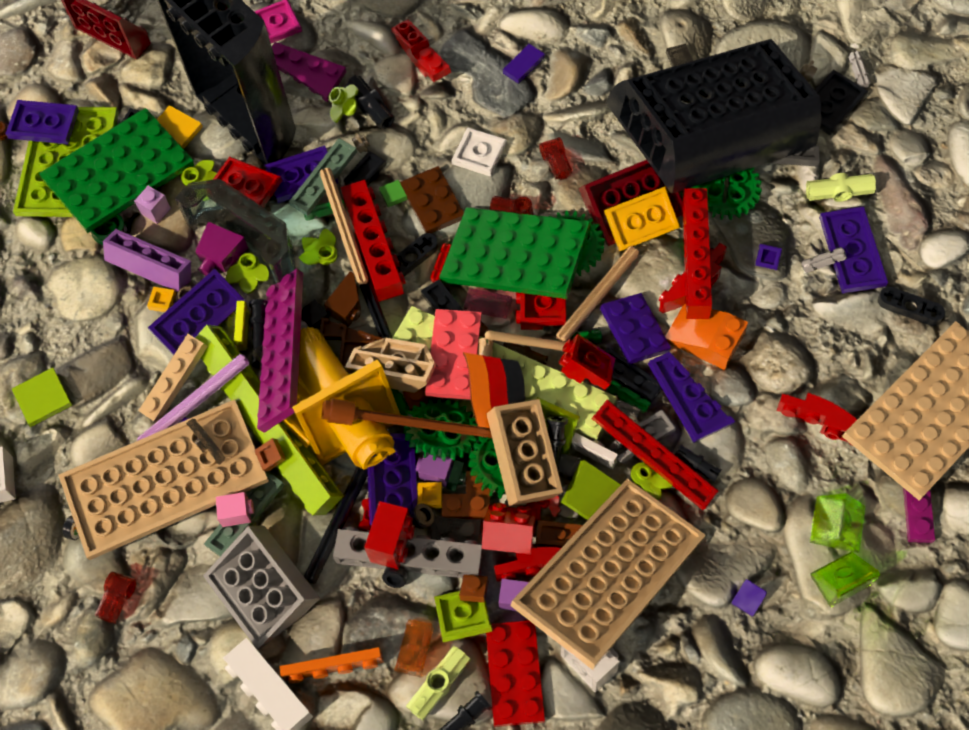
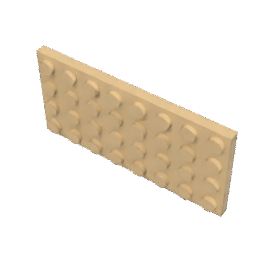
(922, 418)
(160, 480)
(608, 573)

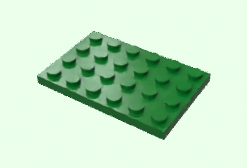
(115, 169)
(516, 252)

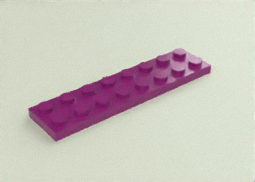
(280, 351)

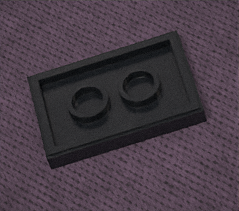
(837, 100)

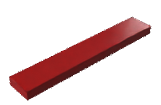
(655, 454)

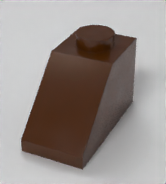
(345, 301)

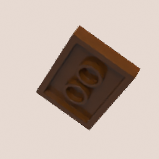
(432, 200)

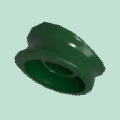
(104, 230)

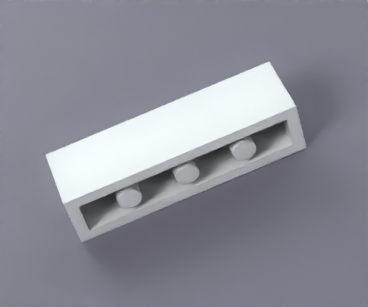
(267, 687)

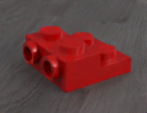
(539, 311)
(587, 361)

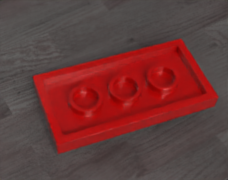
(514, 674)

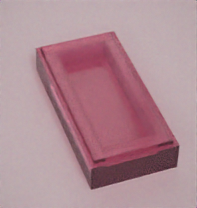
(488, 303)

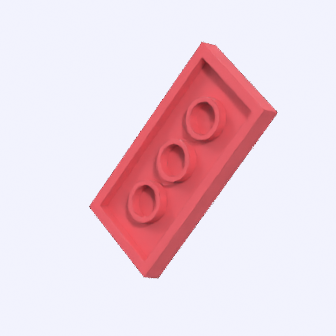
(452, 336)

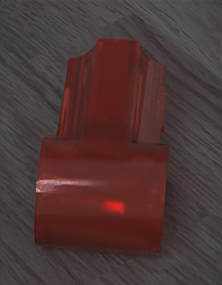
(554, 153)
(512, 205)
(117, 590)

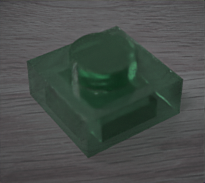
(457, 476)

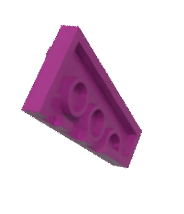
(312, 71)

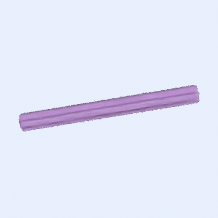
(198, 396)

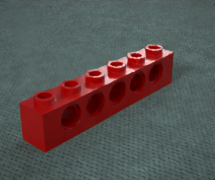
(362, 210)
(696, 254)

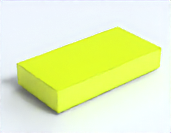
(241, 326)

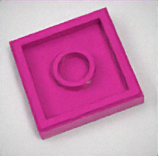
(279, 20)

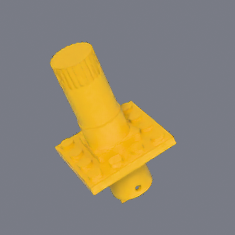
(366, 387)

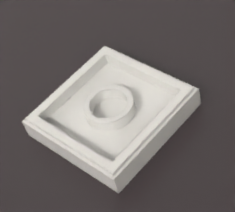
(479, 151)

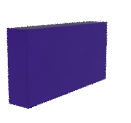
(523, 63)

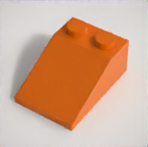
(708, 339)

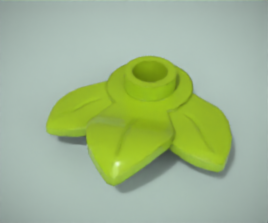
(343, 101)
(201, 172)
(316, 249)
(247, 275)
(652, 482)

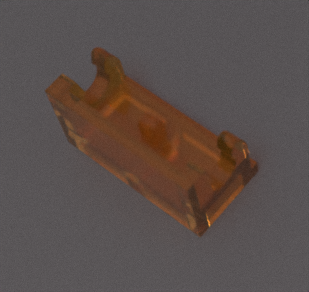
(414, 648)

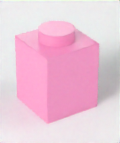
(234, 509)

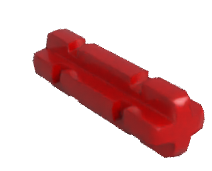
(440, 262)

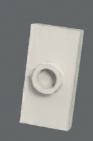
(594, 450)

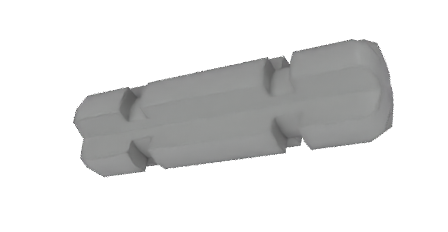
(859, 69)
(824, 259)

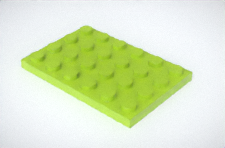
(33, 194)

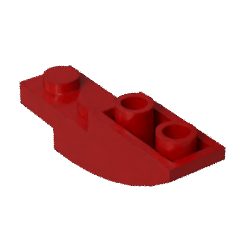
(419, 51)
(676, 296)
(817, 410)
(525, 563)

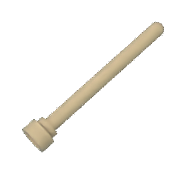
(524, 340)

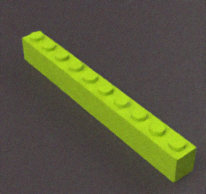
(301, 466)

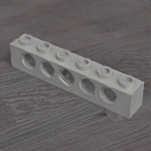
(418, 562)

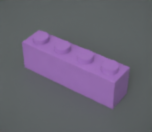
(147, 260)

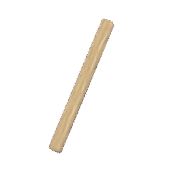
(344, 226)
(597, 294)

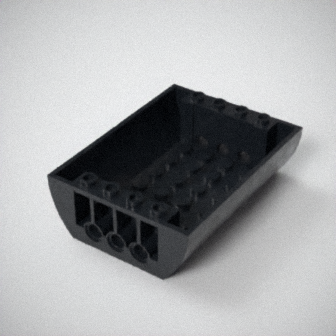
(233, 71)
(751, 114)

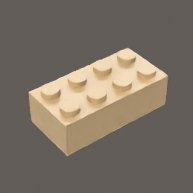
(524, 452)

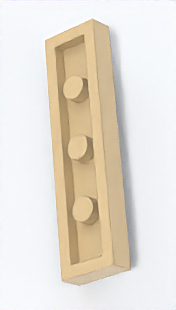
(173, 378)

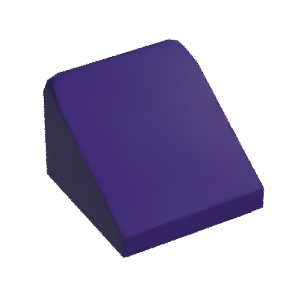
(768, 256)
(749, 597)

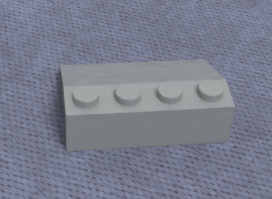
(260, 586)

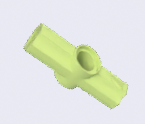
(840, 187)
(427, 695)

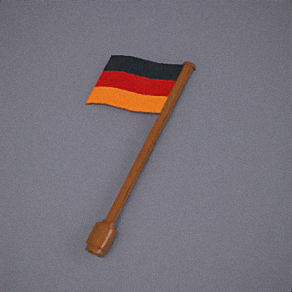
(491, 383)

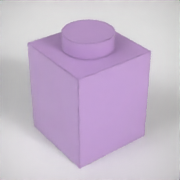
(152, 204)

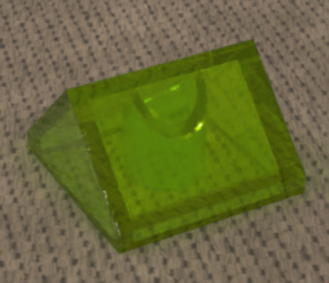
(838, 522)
(844, 578)

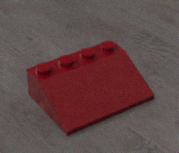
(107, 27)
(622, 187)

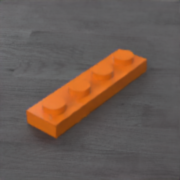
(321, 667)

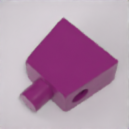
(219, 249)

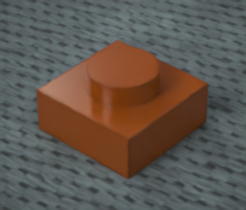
(270, 454)
(474, 588)

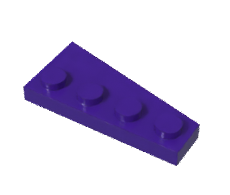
(693, 406)

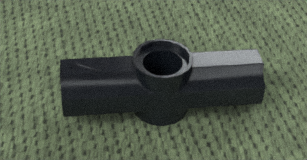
(371, 103)

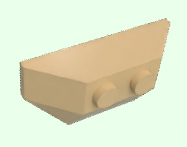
(404, 362)

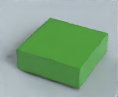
(393, 193)

